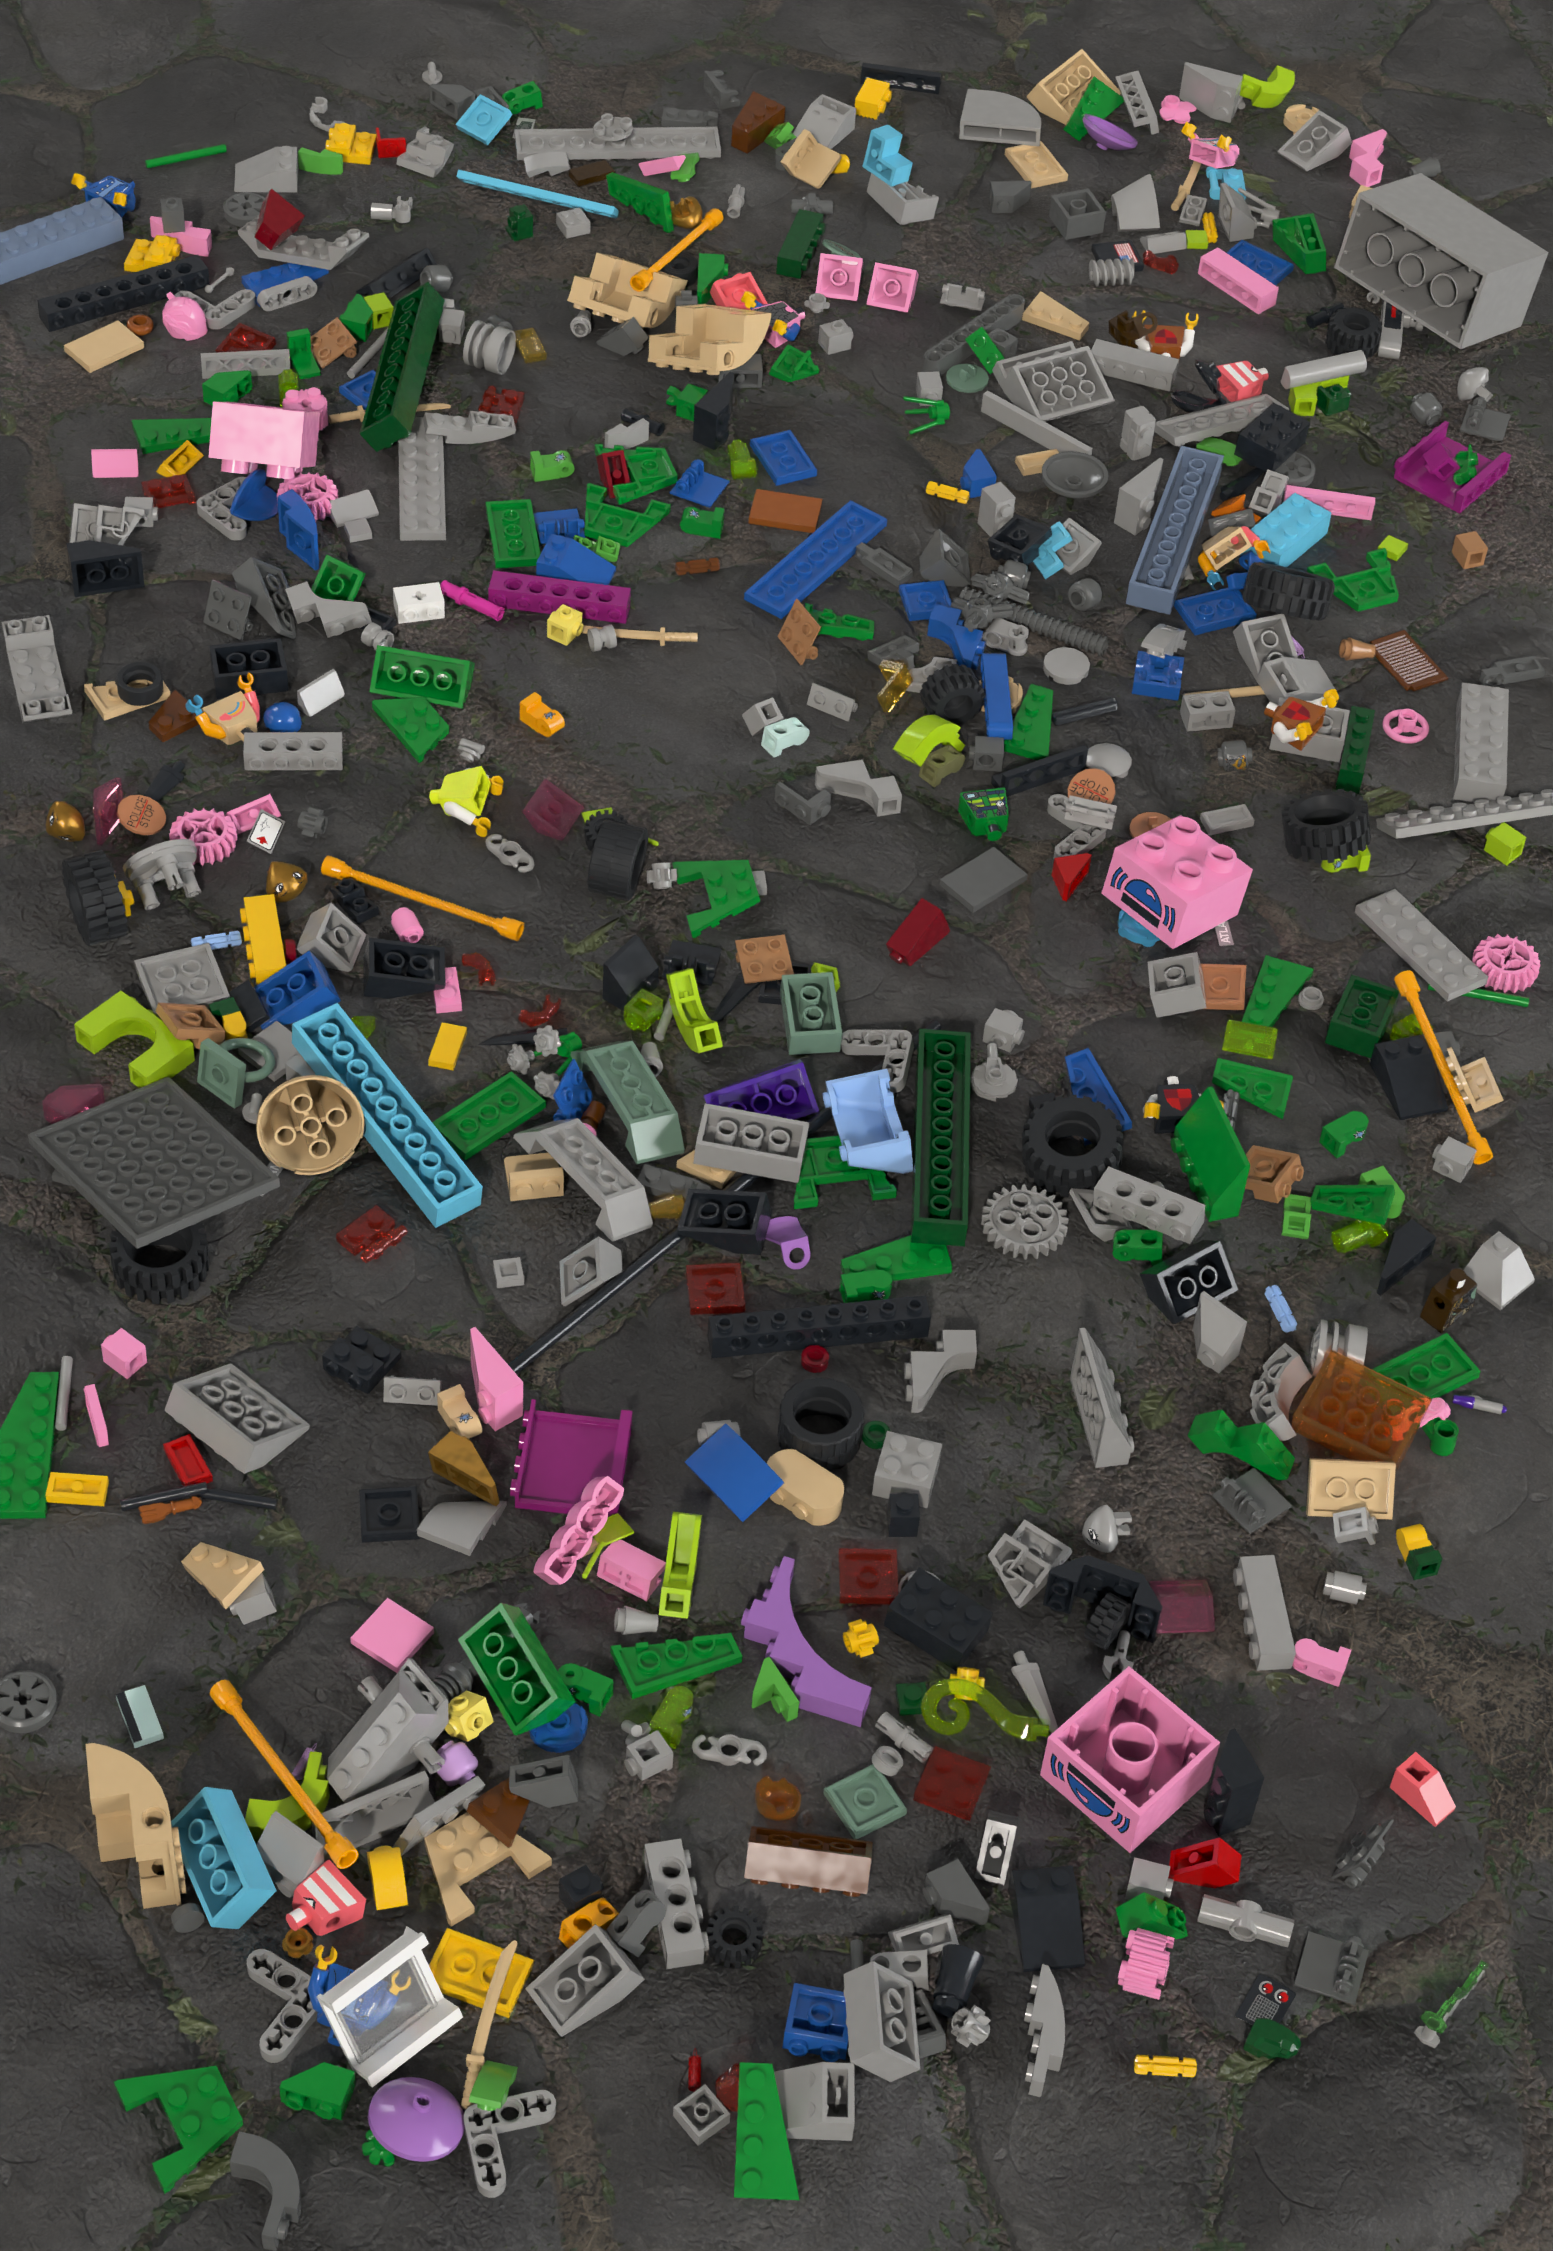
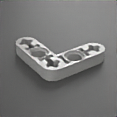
(218, 316)
(212, 506)
(1056, 808)
(888, 1047)
(295, 1995)
(488, 2133)

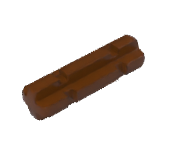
(697, 566)

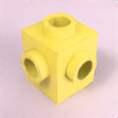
(564, 624)
(468, 1716)

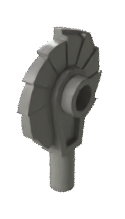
(993, 1078)

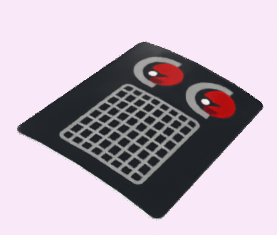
(1265, 2000)

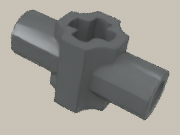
(811, 203)

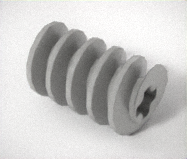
(1111, 271)

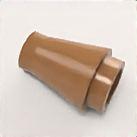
(1355, 649)

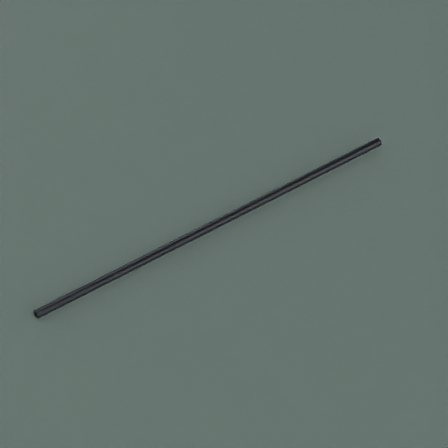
(654, 1253)

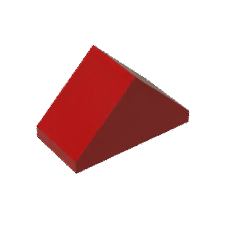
(1070, 872)

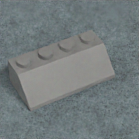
(379, 1739)

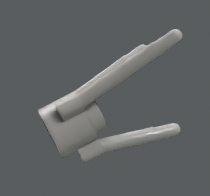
(1267, 214)

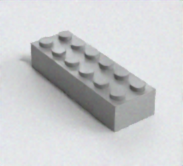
(1481, 743)

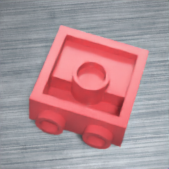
(730, 291)

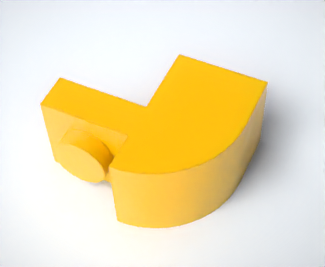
(387, 1877)

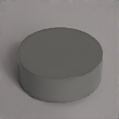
(187, 1917)

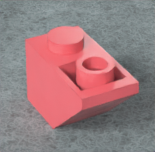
(1423, 1789)

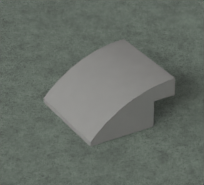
(1053, 381)

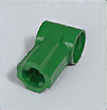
(1442, 1435)

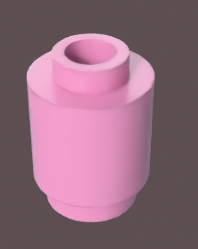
(406, 925)

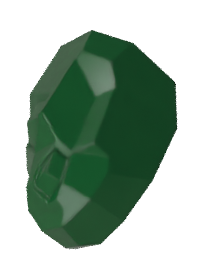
(1271, 2040)

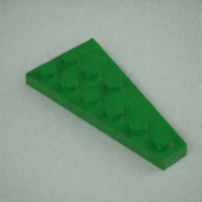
(28, 1448)

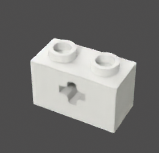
(418, 602)

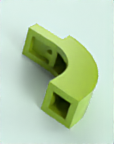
(1268, 93)
(926, 734)
(692, 1021)
(315, 1787)

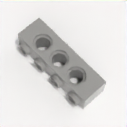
(293, 751)
(1149, 1205)
(677, 1947)

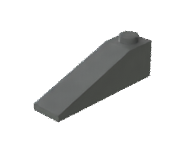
(267, 592)

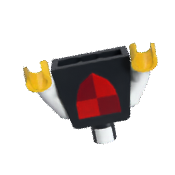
(1170, 1104)

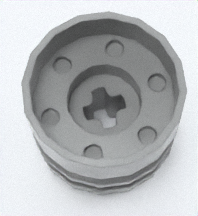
(489, 347)
(1350, 1345)

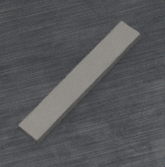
(1030, 425)

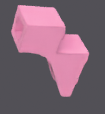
(1364, 156)

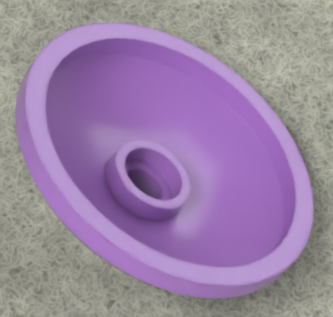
(1108, 134)
(416, 2119)

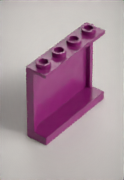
(564, 1455)

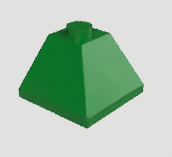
(337, 580)

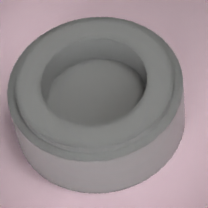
(887, 1760)

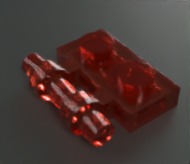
(507, 402)
(366, 1230)

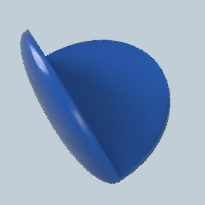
(254, 499)

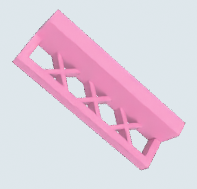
(1335, 502)

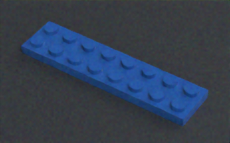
(815, 559)

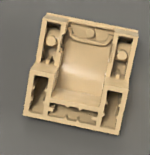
(610, 292)
(710, 338)
(135, 1823)

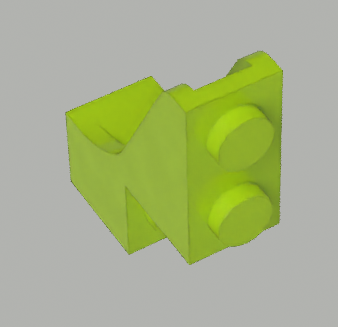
(1304, 398)
(680, 1565)

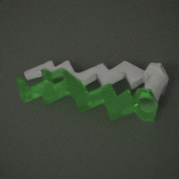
(1436, 2021)

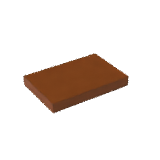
(785, 511)

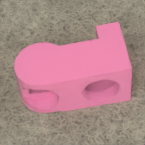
(1320, 1661)

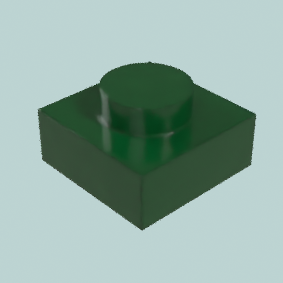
(910, 1697)

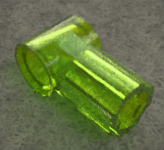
(287, 381)
(741, 463)
(1357, 1235)

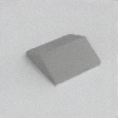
(1080, 550)
(1100, 1222)

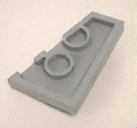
(438, 1814)

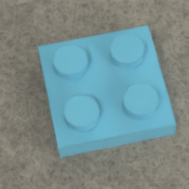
(483, 119)

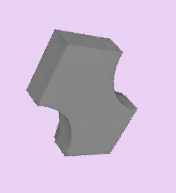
(920, 674)

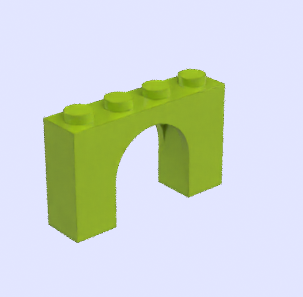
(125, 1016)

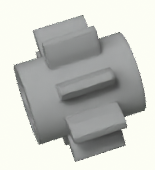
(661, 876)
(970, 2026)

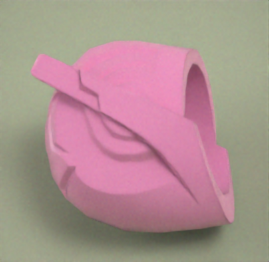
(184, 318)

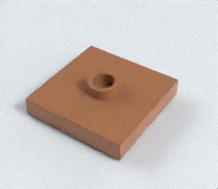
(1224, 986)

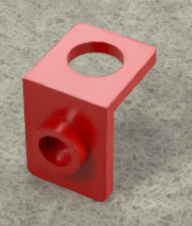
(389, 146)

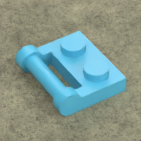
(1232, 177)

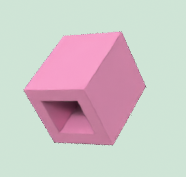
(124, 1353)

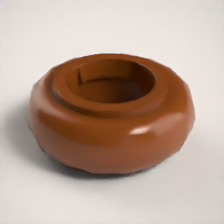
(140, 325)

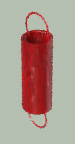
(694, 2072)

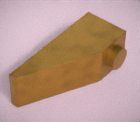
(460, 1463)

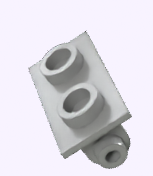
(971, 299)
(831, 702)
(1090, 812)
(411, 1390)

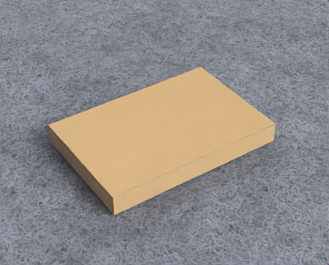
(1036, 164)
(104, 346)
(1349, 1485)

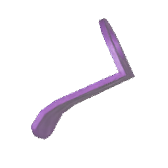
(789, 1234)

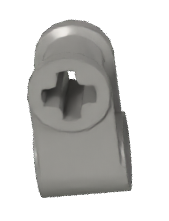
(1005, 635)

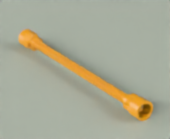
(644, 277)
(506, 927)
(1409, 988)
(337, 1846)

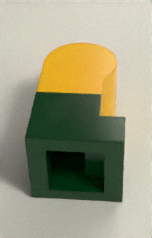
(229, 1017)
(1418, 1551)

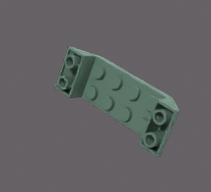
(636, 1098)

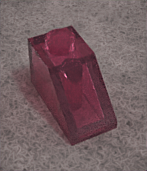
(71, 1100)

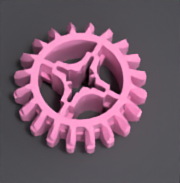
(314, 490)
(203, 830)
(1507, 963)

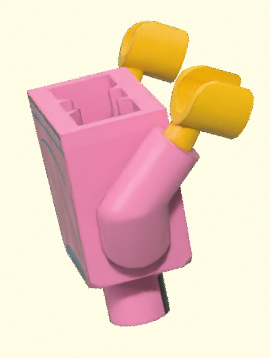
(1211, 151)

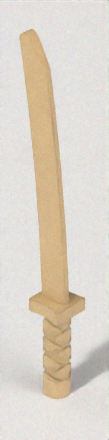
(1186, 188)
(359, 413)
(652, 635)
(477, 2059)

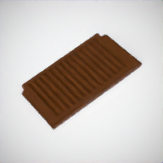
(1407, 661)

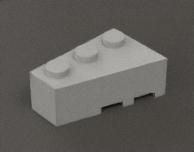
(903, 200)

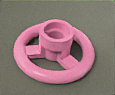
(1407, 723)

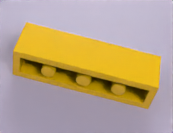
(263, 935)

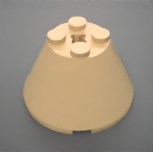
(310, 1124)

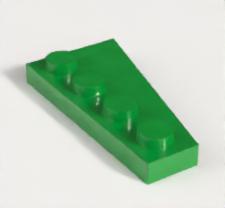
(1096, 101)
(168, 434)
(1274, 990)

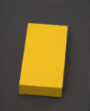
(447, 1046)

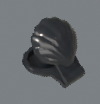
(1191, 402)

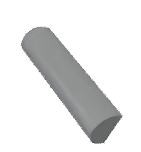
(1324, 369)

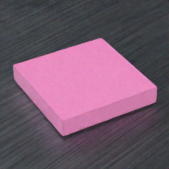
(392, 1635)

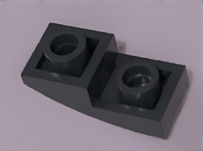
(353, 900)

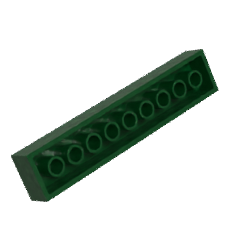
(402, 367)
(941, 1138)

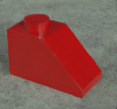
(1206, 1864)

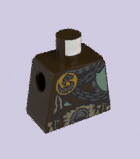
(1455, 1292)

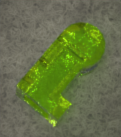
(672, 1711)

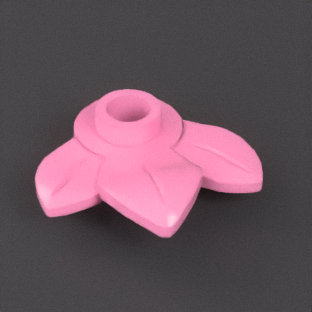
(1175, 109)

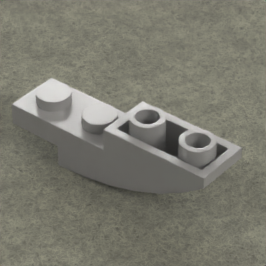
(476, 428)
(1164, 640)
(1047, 2027)

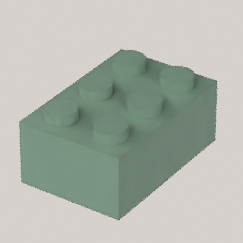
(810, 1013)

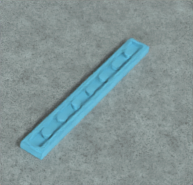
(537, 194)

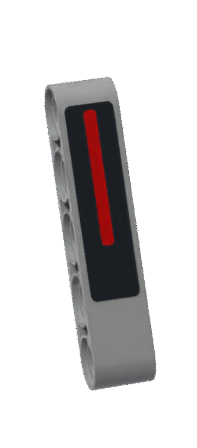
(1392, 331)

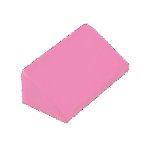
(662, 165)
(114, 463)
(246, 815)

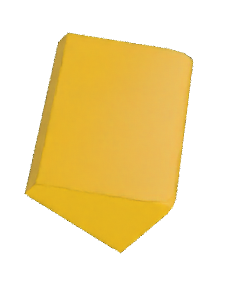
(180, 461)

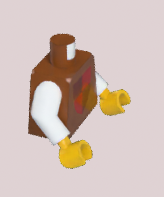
(1168, 340)
(1299, 719)

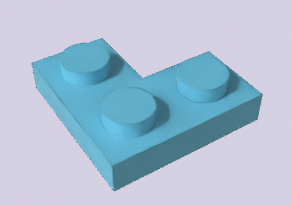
(1048, 561)

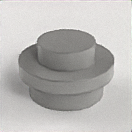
(1311, 998)

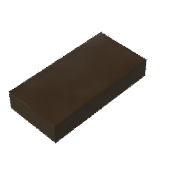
(590, 173)

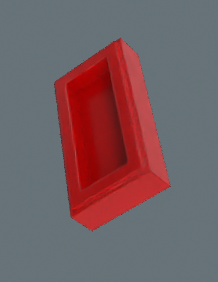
(187, 1461)

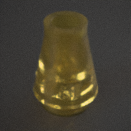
(667, 1207)

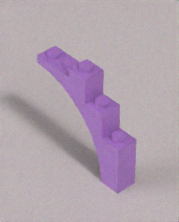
(814, 1681)

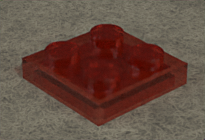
(715, 1288)
(867, 1576)
(952, 1783)

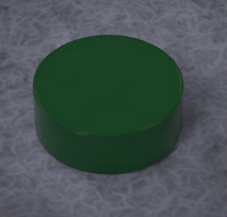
(874, 1434)

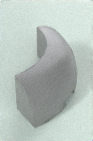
(1276, 1389)

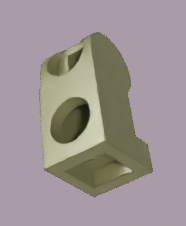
(940, 764)

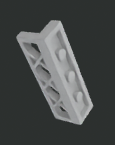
(1140, 97)
(257, 362)
(378, 1817)

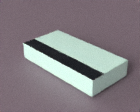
(139, 1716)

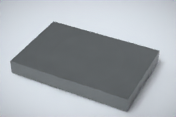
(983, 879)

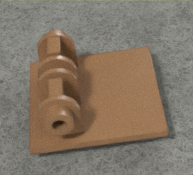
(332, 342)
(800, 633)
(763, 958)

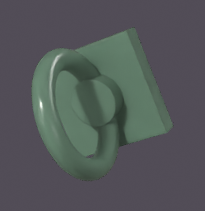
(225, 1073)

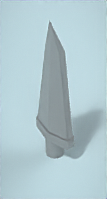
(1032, 1684)

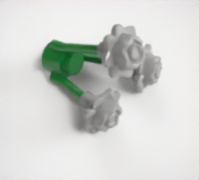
(546, 1043)

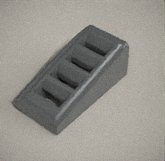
(931, 2039)

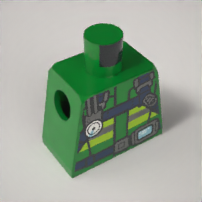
(985, 812)

